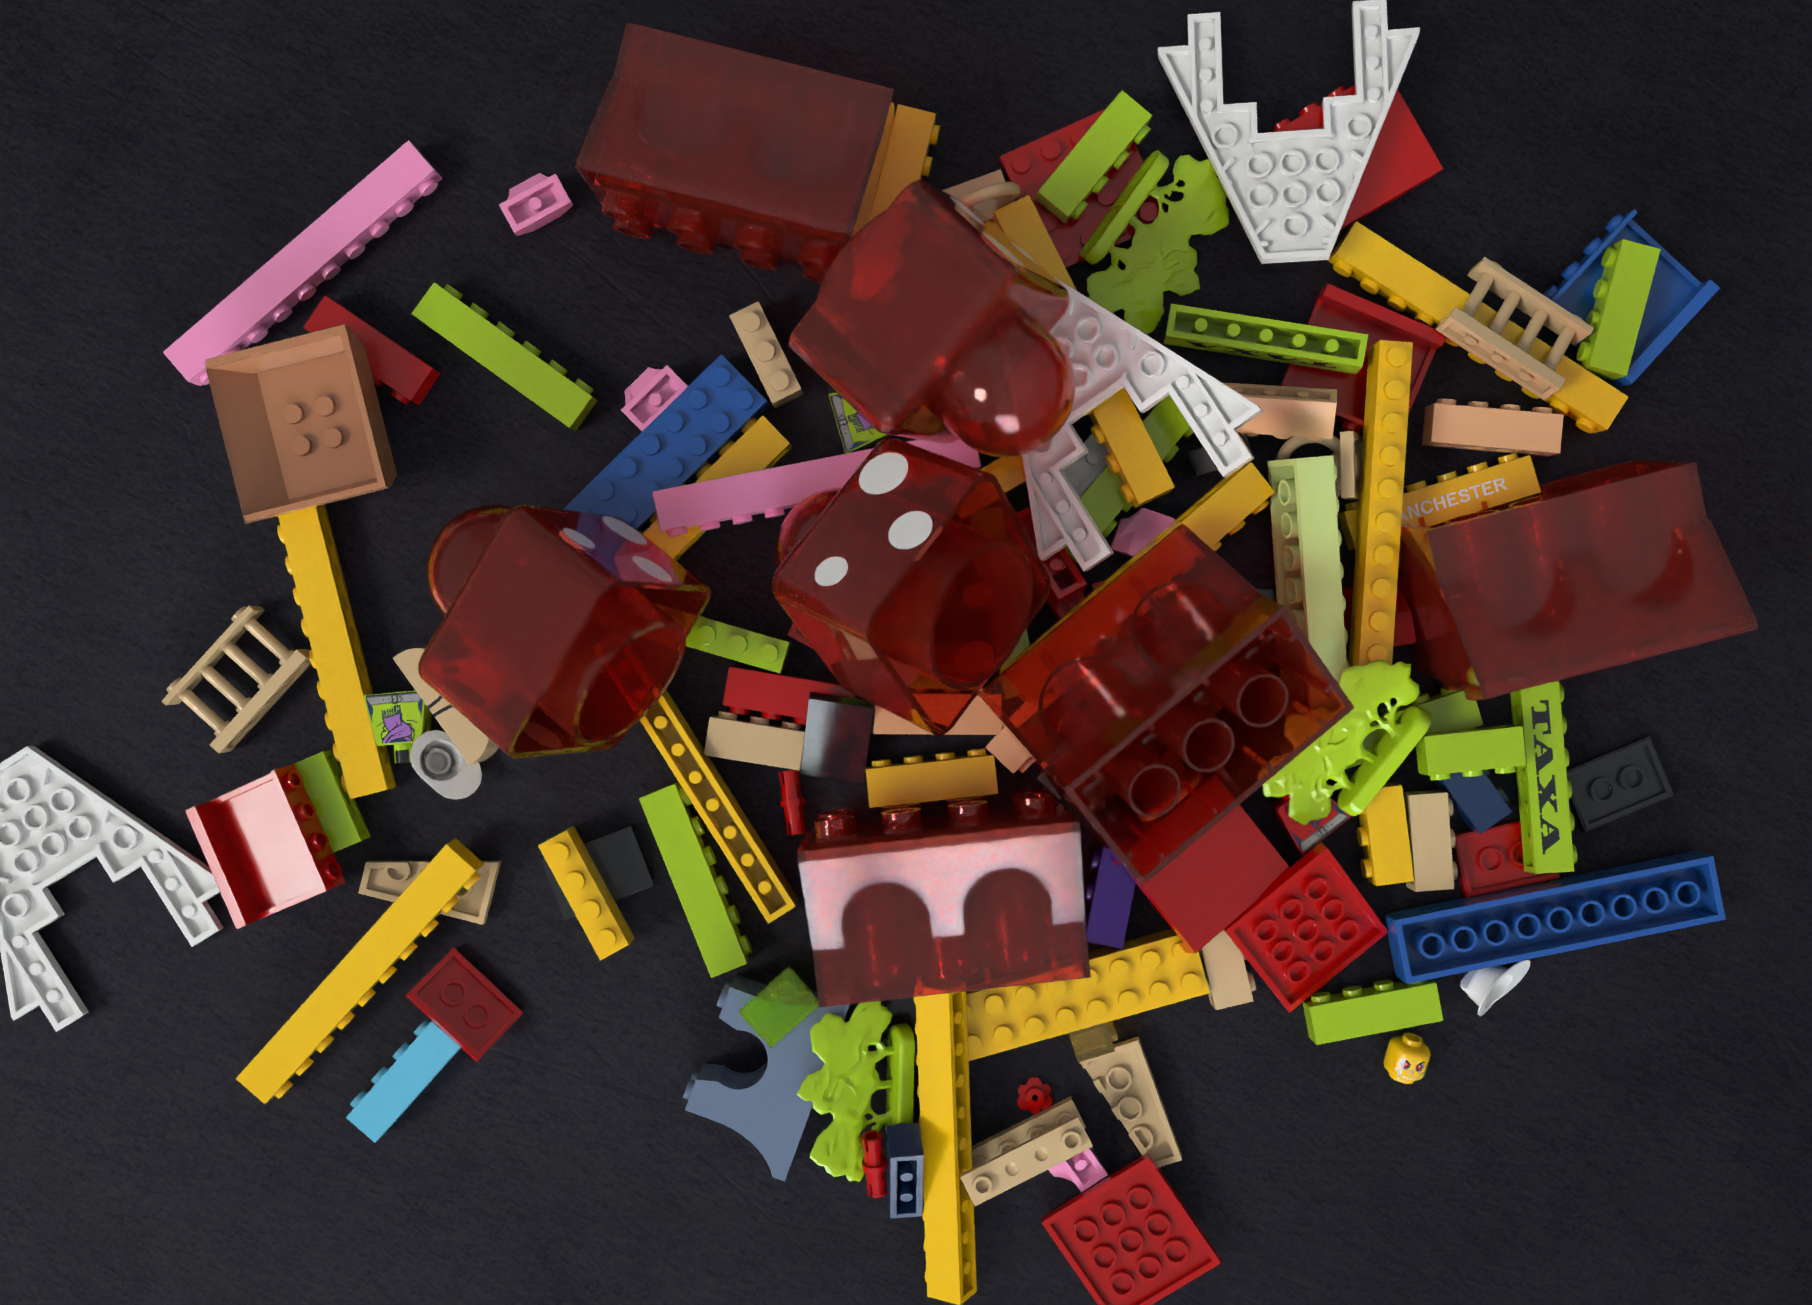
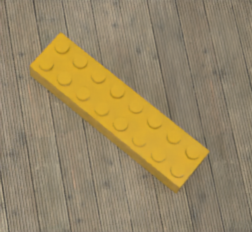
(1122, 983)

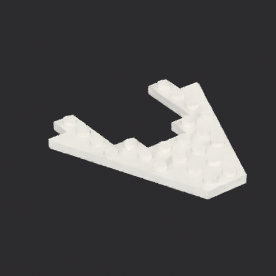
(1298, 183)
(1105, 359)
(49, 830)

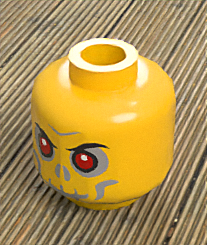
(1406, 1058)

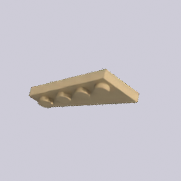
(391, 878)
(1135, 1099)

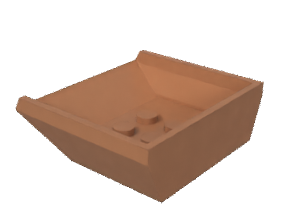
(301, 422)

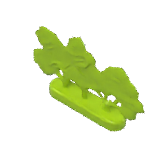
(1159, 250)
(1343, 745)
(850, 1080)

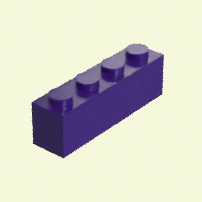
(1108, 900)

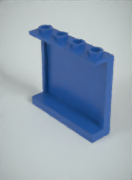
(1671, 301)

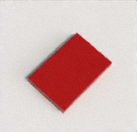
(1493, 860)
(464, 1004)

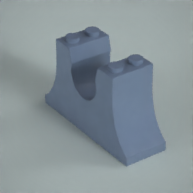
(764, 1101)

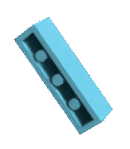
(403, 1081)

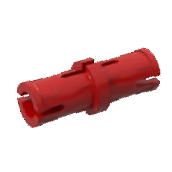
(792, 802)
(874, 1163)

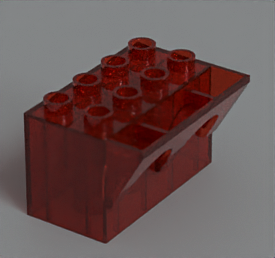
(736, 151)
(1570, 580)
(1166, 701)
(944, 899)

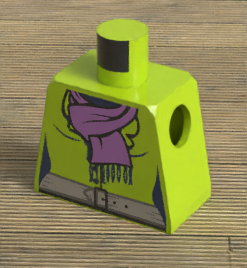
(853, 428)
(398, 720)

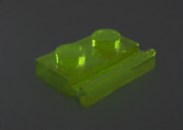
(779, 1007)

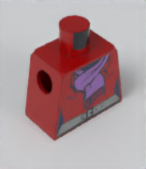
(1307, 836)

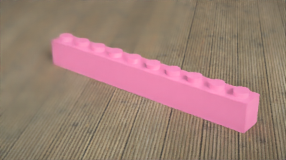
(306, 262)
(769, 489)

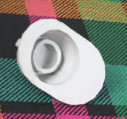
(443, 766)
(1492, 983)

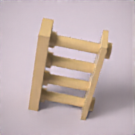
(1498, 352)
(249, 709)
(1025, 1150)

